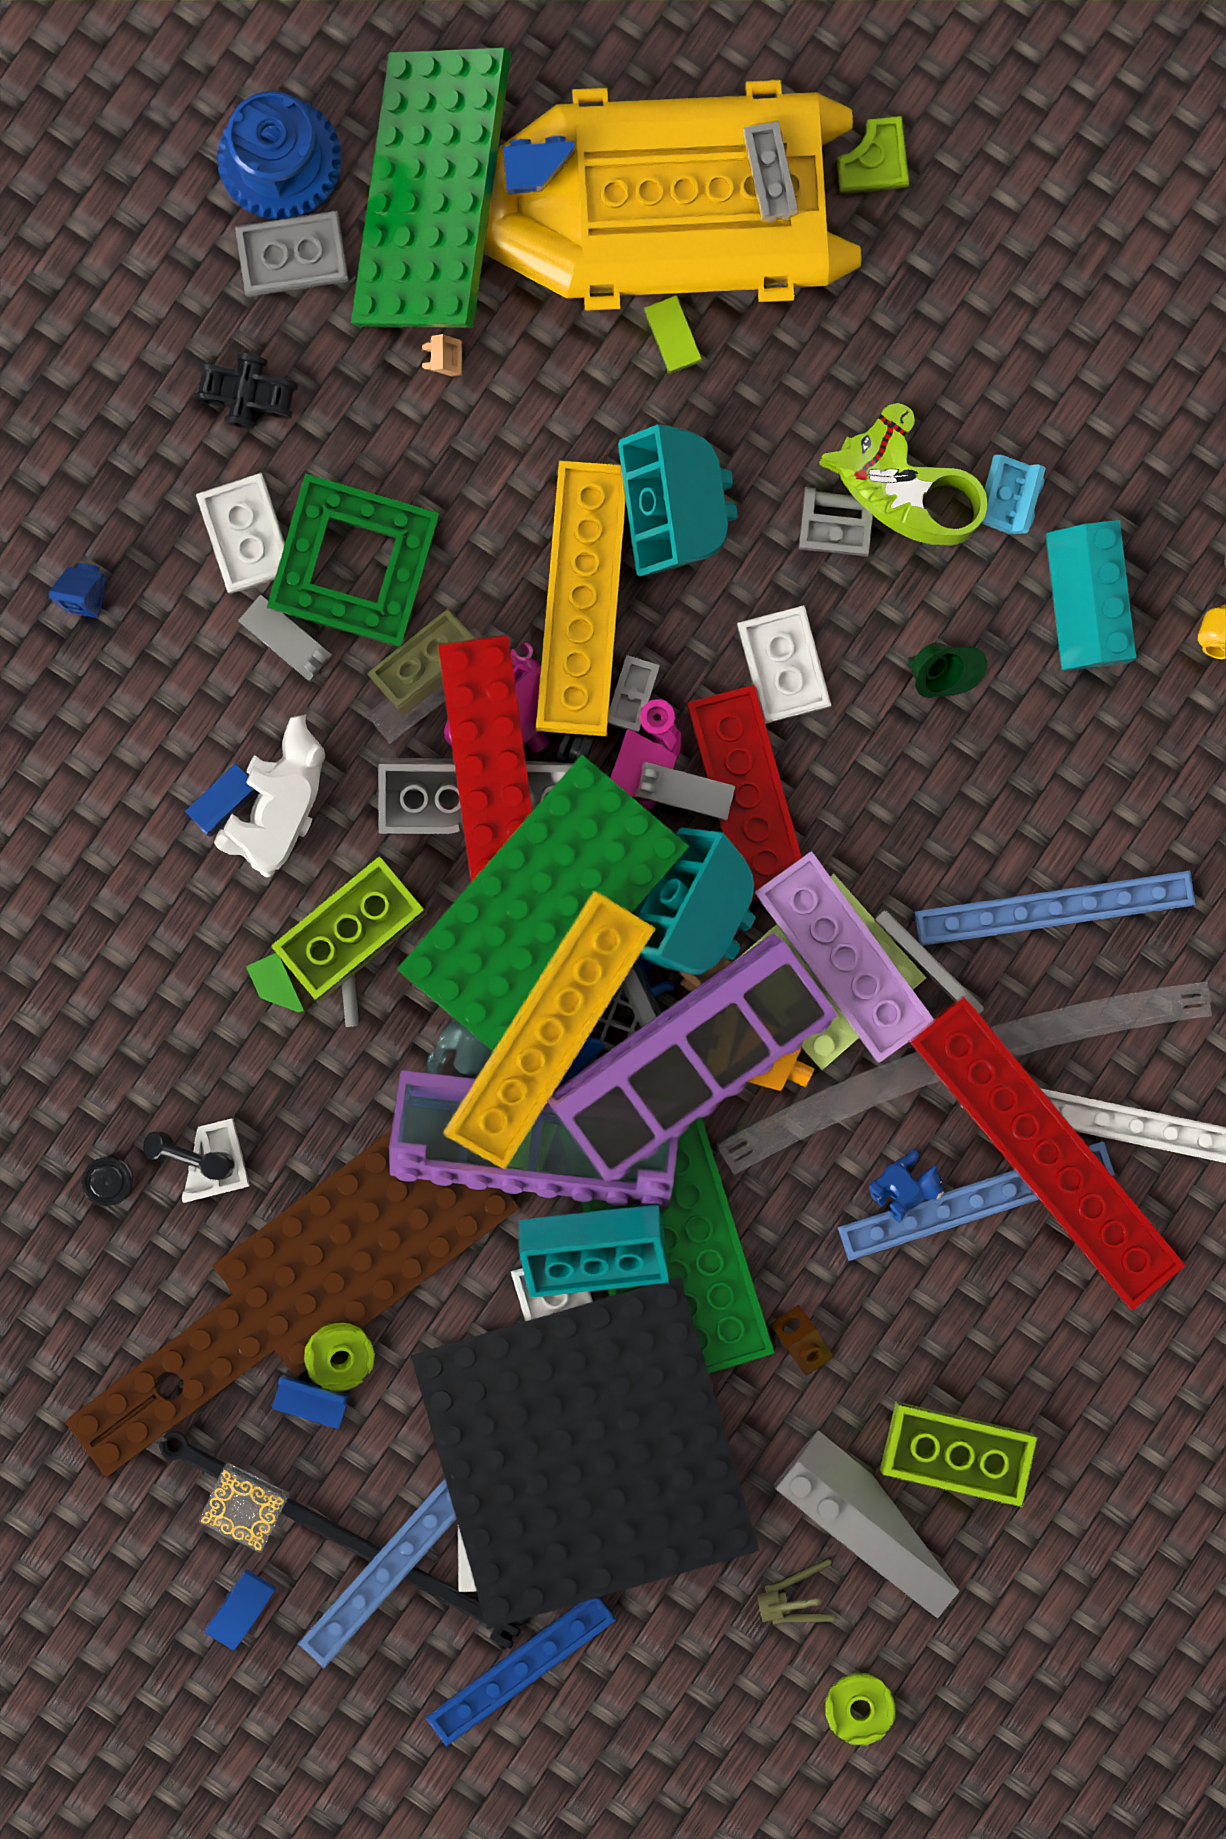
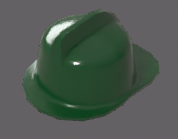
(947, 670)

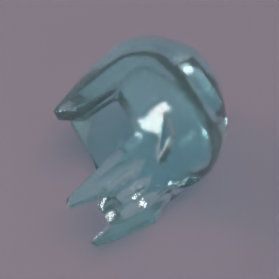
(470, 1053)

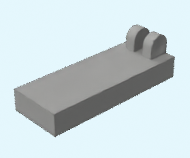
(770, 171)
(285, 638)
(685, 791)

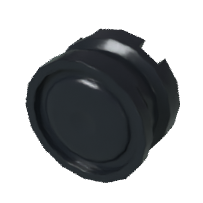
(580, 746)
(107, 1181)

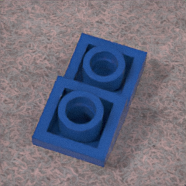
(239, 1609)

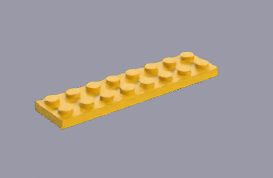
(582, 599)
(549, 1030)

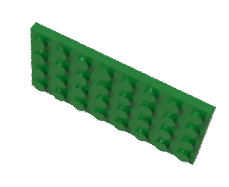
(431, 188)
(528, 896)
(707, 1257)

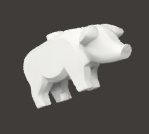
(282, 805)

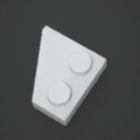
(216, 1138)

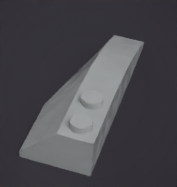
(424, 793)
(864, 1518)

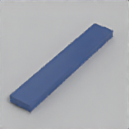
(520, 1669)

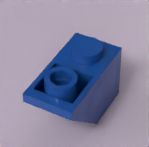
(534, 165)

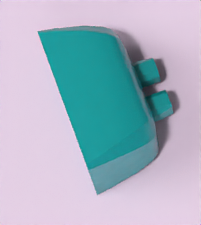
(674, 498)
(699, 905)

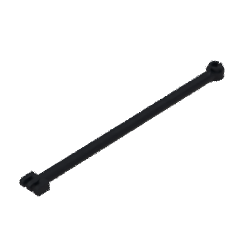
(346, 1540)

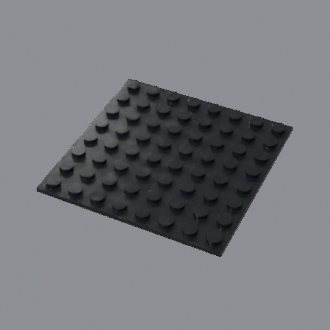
(584, 1453)

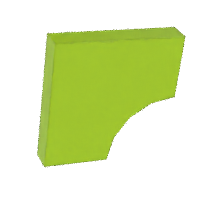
(877, 161)

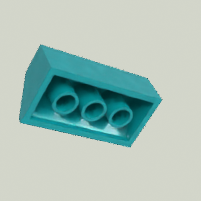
(1090, 596)
(593, 1251)

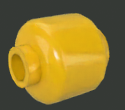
(1213, 633)

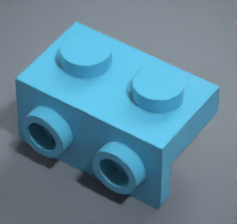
(1012, 494)

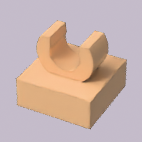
(445, 355)

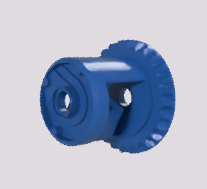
(279, 156)

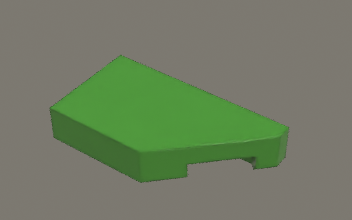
(274, 983)

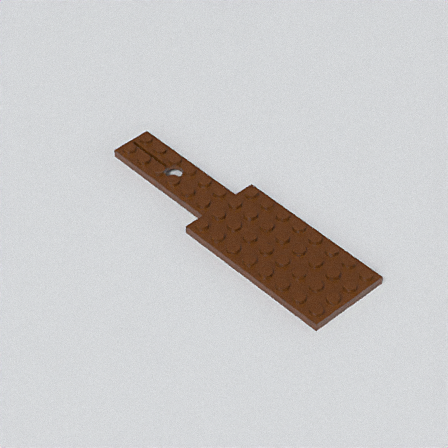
(321, 1262)

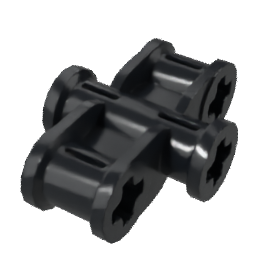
(255, 394)

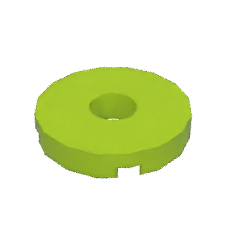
(334, 1339)
(860, 1687)

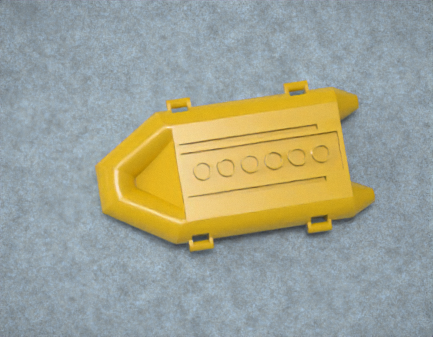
(670, 200)

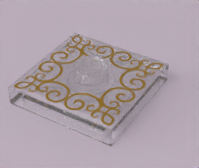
(244, 1507)

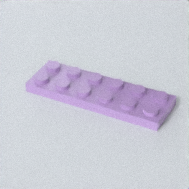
(844, 957)

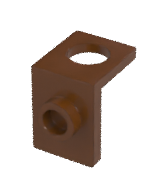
(803, 1344)

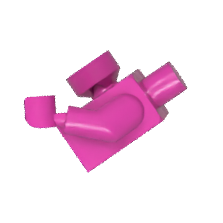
(527, 685)
(658, 720)

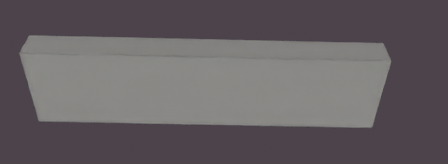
(925, 960)

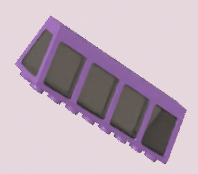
(691, 1057)

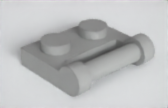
(834, 533)

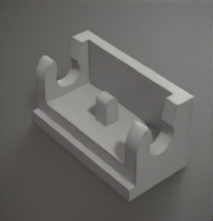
(632, 693)

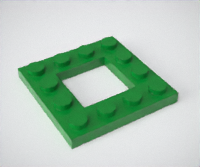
(327, 500)

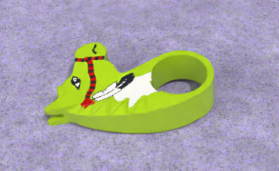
(891, 490)

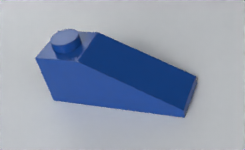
(80, 590)

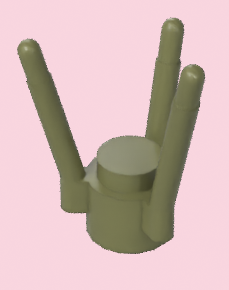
(776, 1607)

